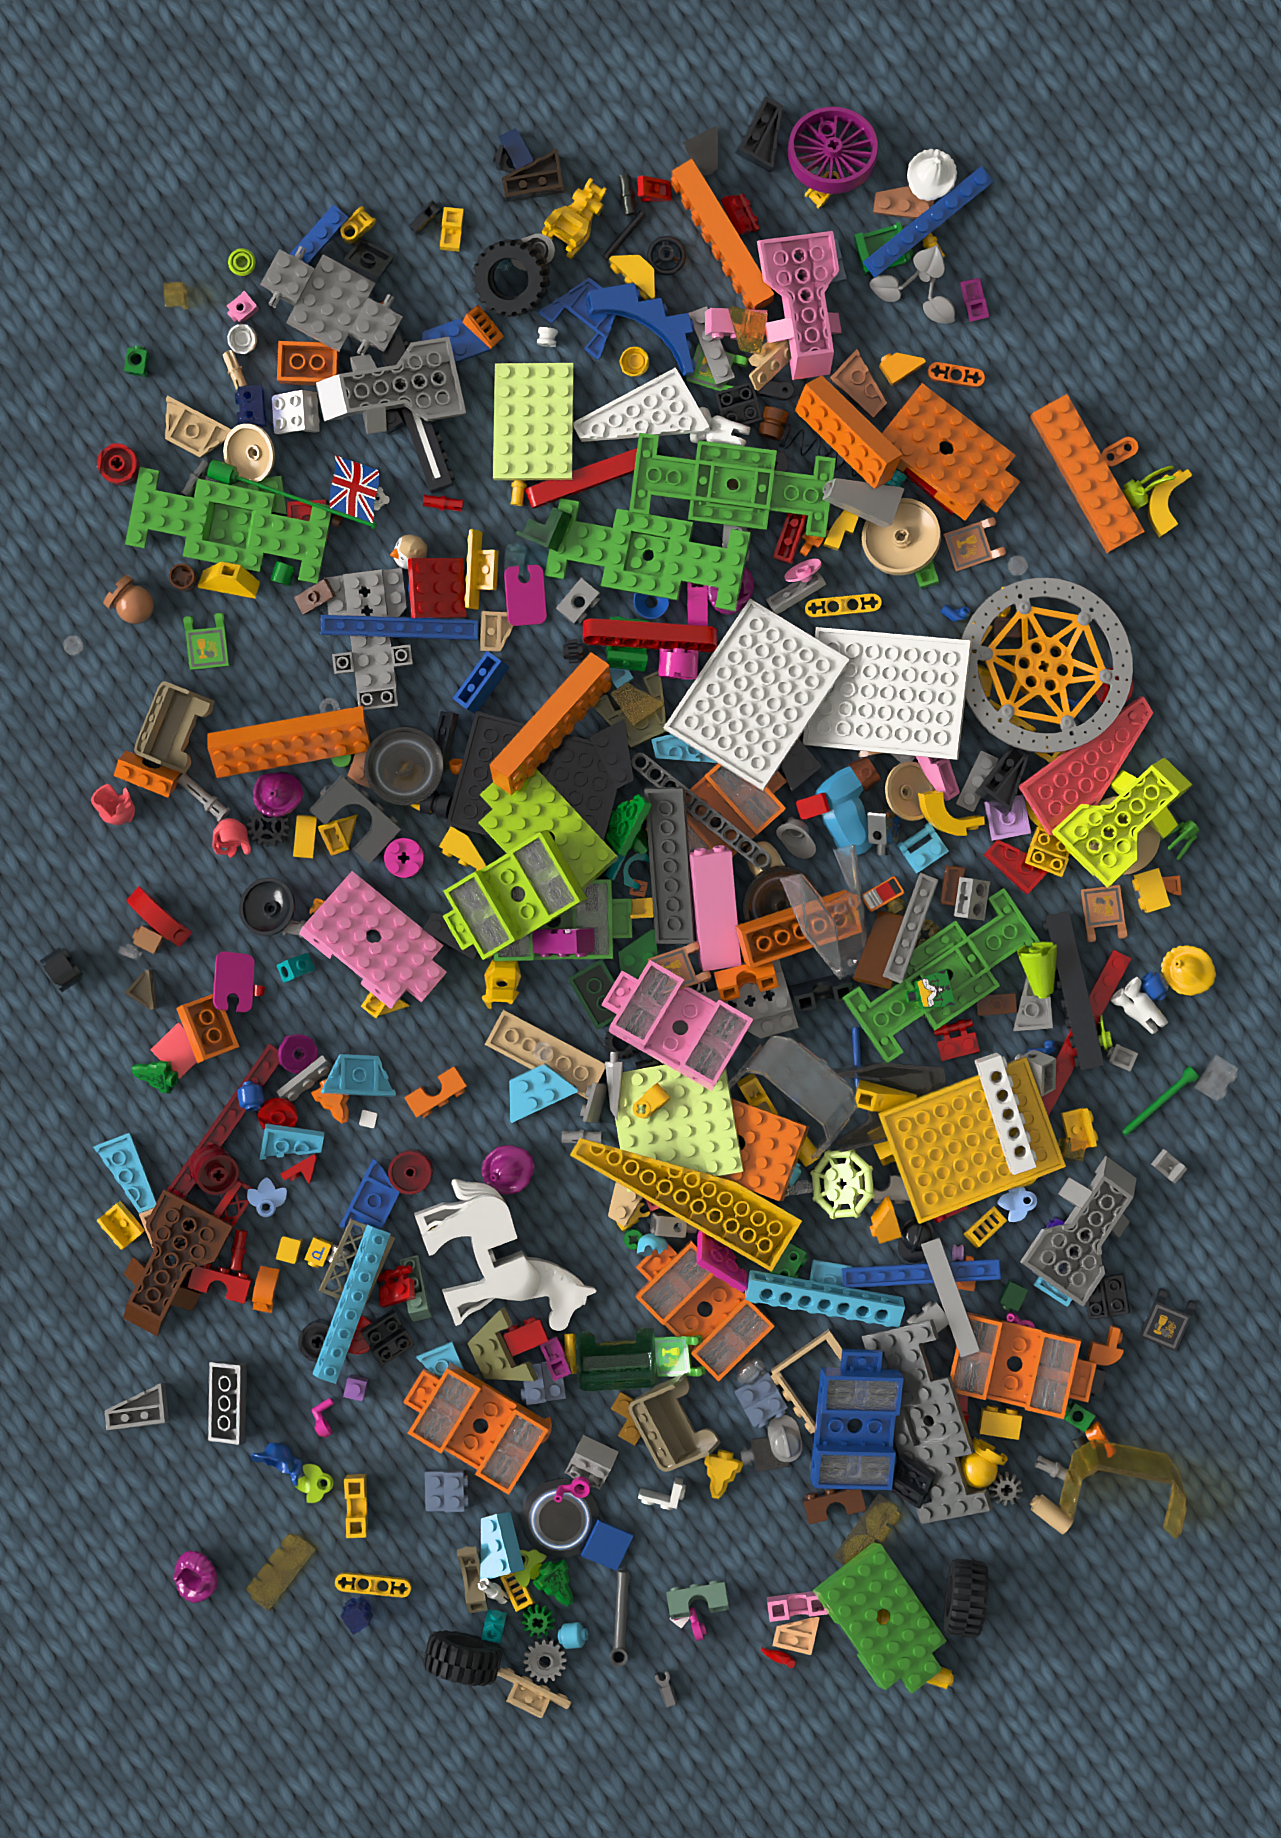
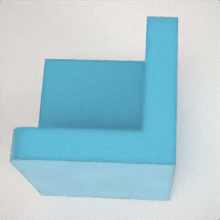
(620, 676)

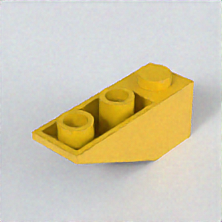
(461, 846)
(879, 1097)

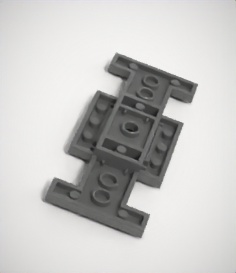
(939, 1442)

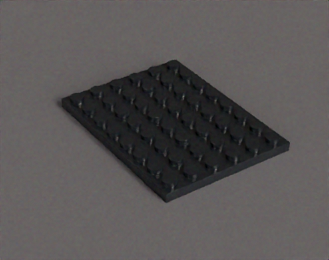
(571, 769)

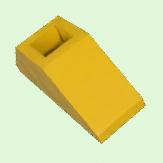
(636, 271)
(229, 579)

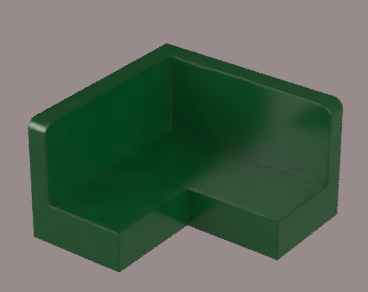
(549, 534)

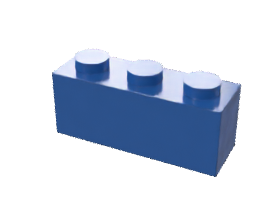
(481, 682)

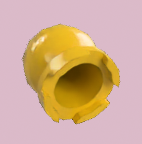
(981, 1466)

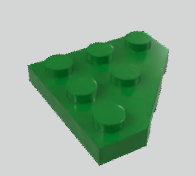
(626, 823)

